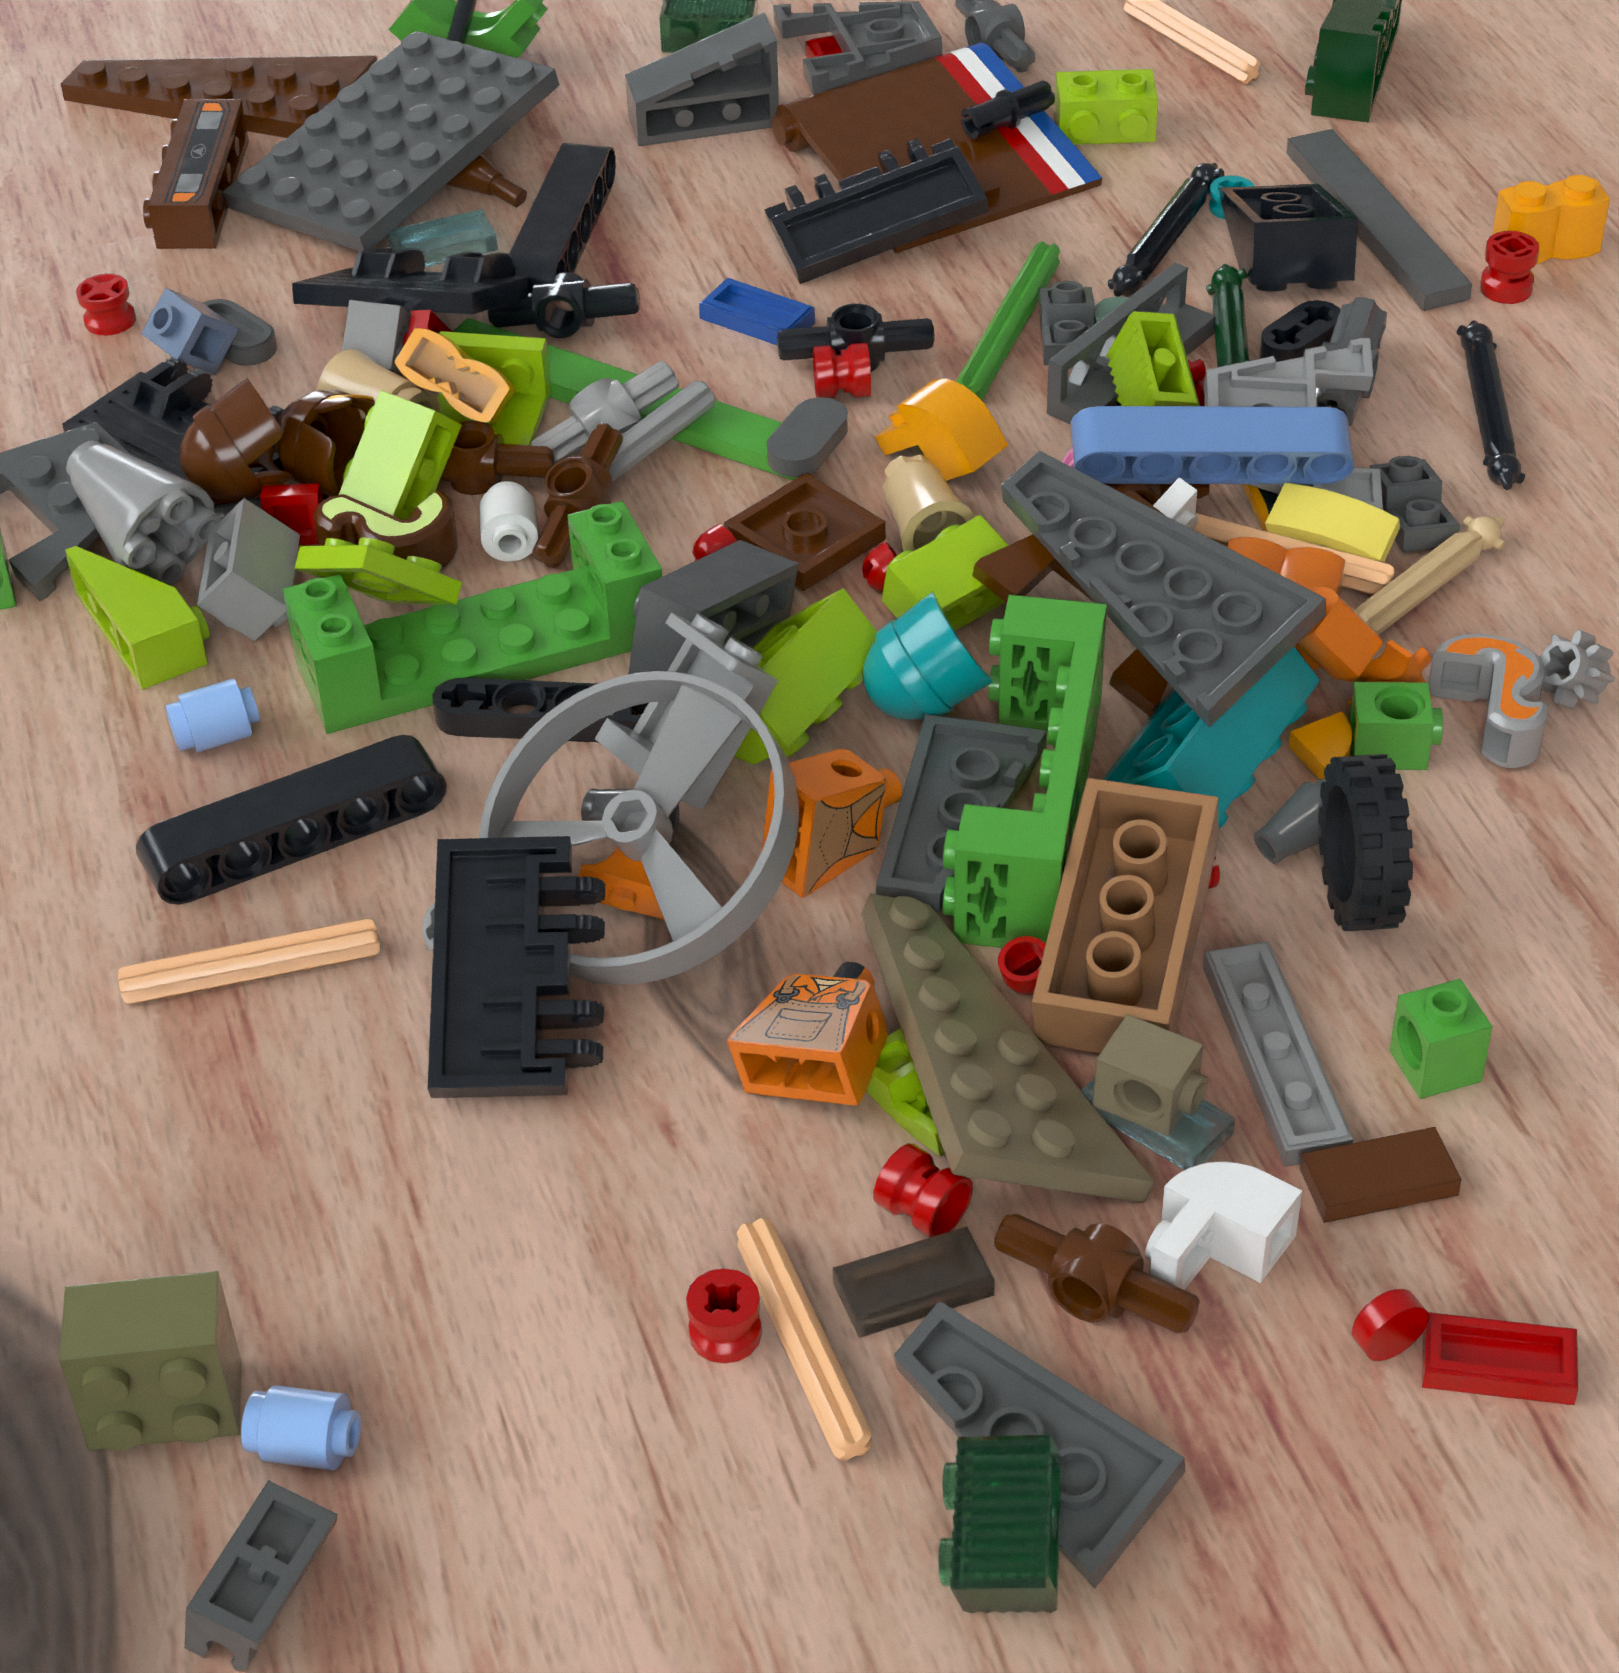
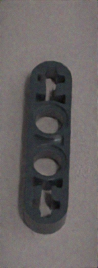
(480, 693)

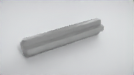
(662, 426)

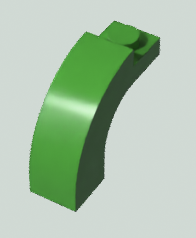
(501, 31)

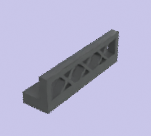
(1091, 379)

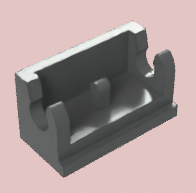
(256, 1574)

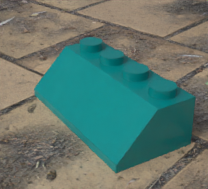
(1187, 756)

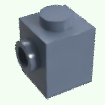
(190, 331)

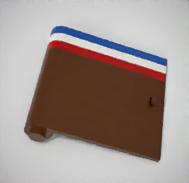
(925, 102)

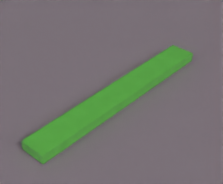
(720, 430)

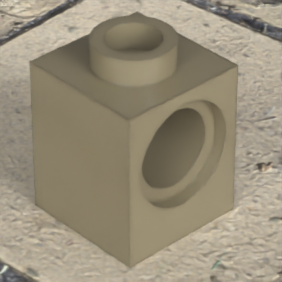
(1149, 1076)

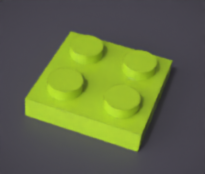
(378, 573)

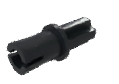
(1006, 109)

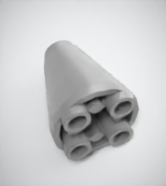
(142, 511)

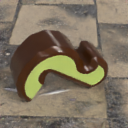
(426, 534)

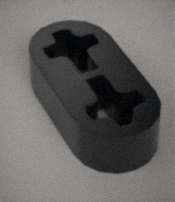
(1299, 330)

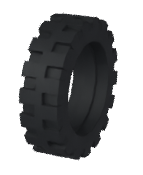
(1365, 842)

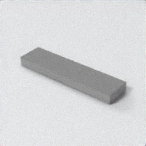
(1276, 1051)

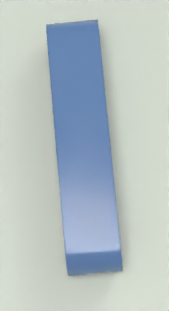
(1212, 444)

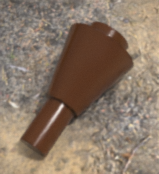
(485, 178)

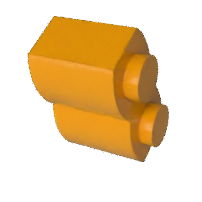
(1561, 216)
(443, 367)

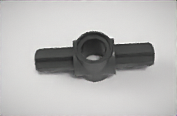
(999, 28)

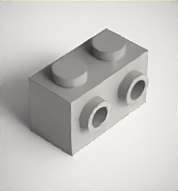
(247, 568)

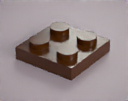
(810, 527)

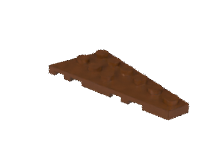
(273, 90)

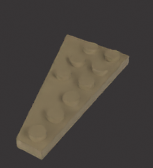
(986, 1076)

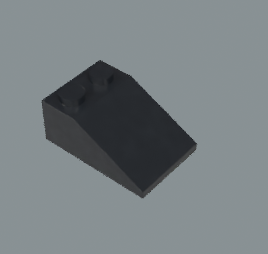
(1290, 235)

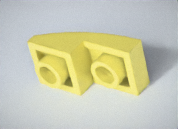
(1333, 521)

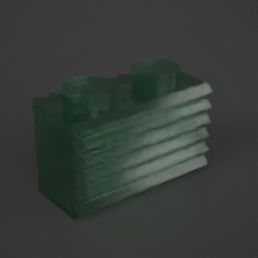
(694, 20)
(1003, 1523)

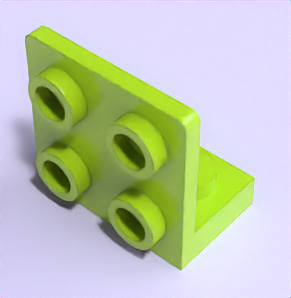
(525, 365)

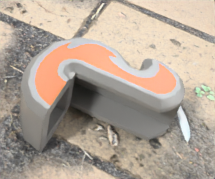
(1510, 680)

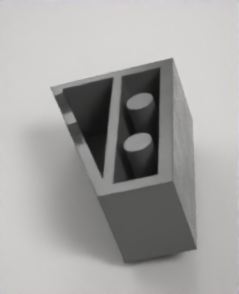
(707, 87)
(734, 587)

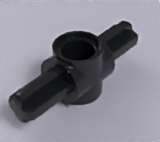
(585, 300)
(857, 325)

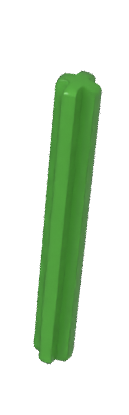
(1009, 319)

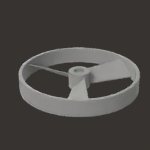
(638, 819)

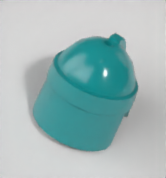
(920, 665)

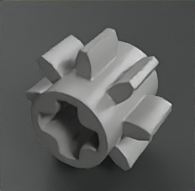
(1576, 668)

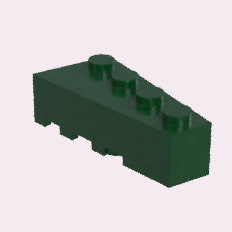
(1352, 57)

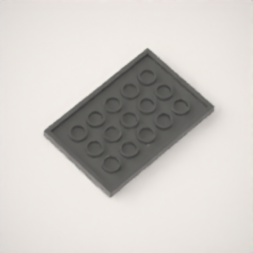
(390, 140)

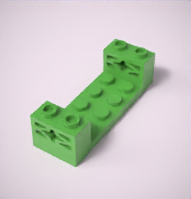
(506, 633)
(1013, 859)

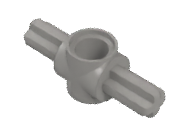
(610, 404)

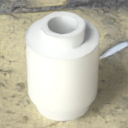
(508, 521)

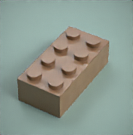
(1125, 913)

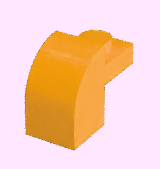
(947, 425)

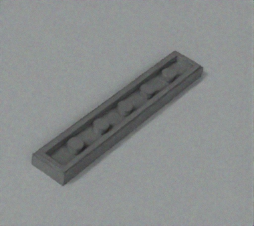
(1382, 220)

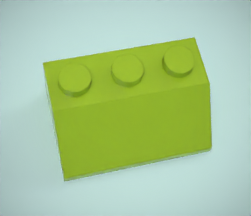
(814, 660)

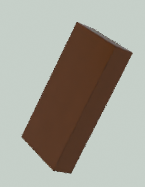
(1380, 1174)

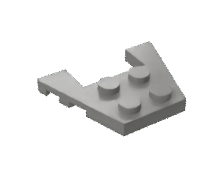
(1294, 384)

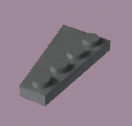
(951, 767)
(986, 1388)

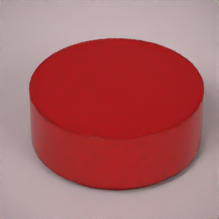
(1389, 1324)

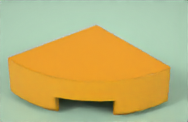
(1322, 741)

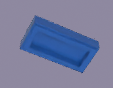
(754, 311)

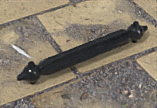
(1164, 230)
(1490, 405)

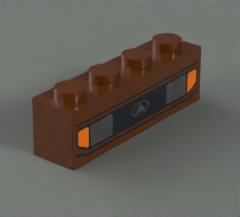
(195, 170)

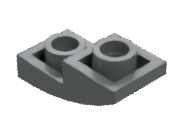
(1065, 314)
(1414, 496)

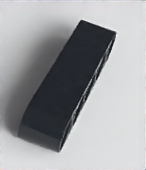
(564, 213)
(290, 819)

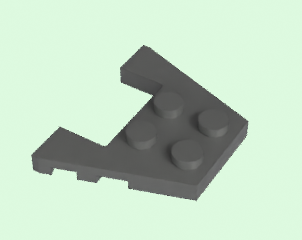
(871, 39)
(41, 482)

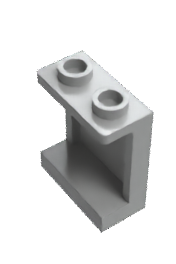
(709, 657)

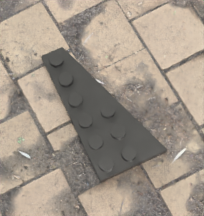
(1179, 597)

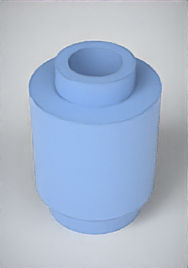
(212, 716)
(300, 1427)

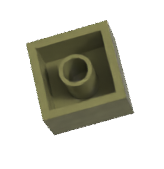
(151, 1360)

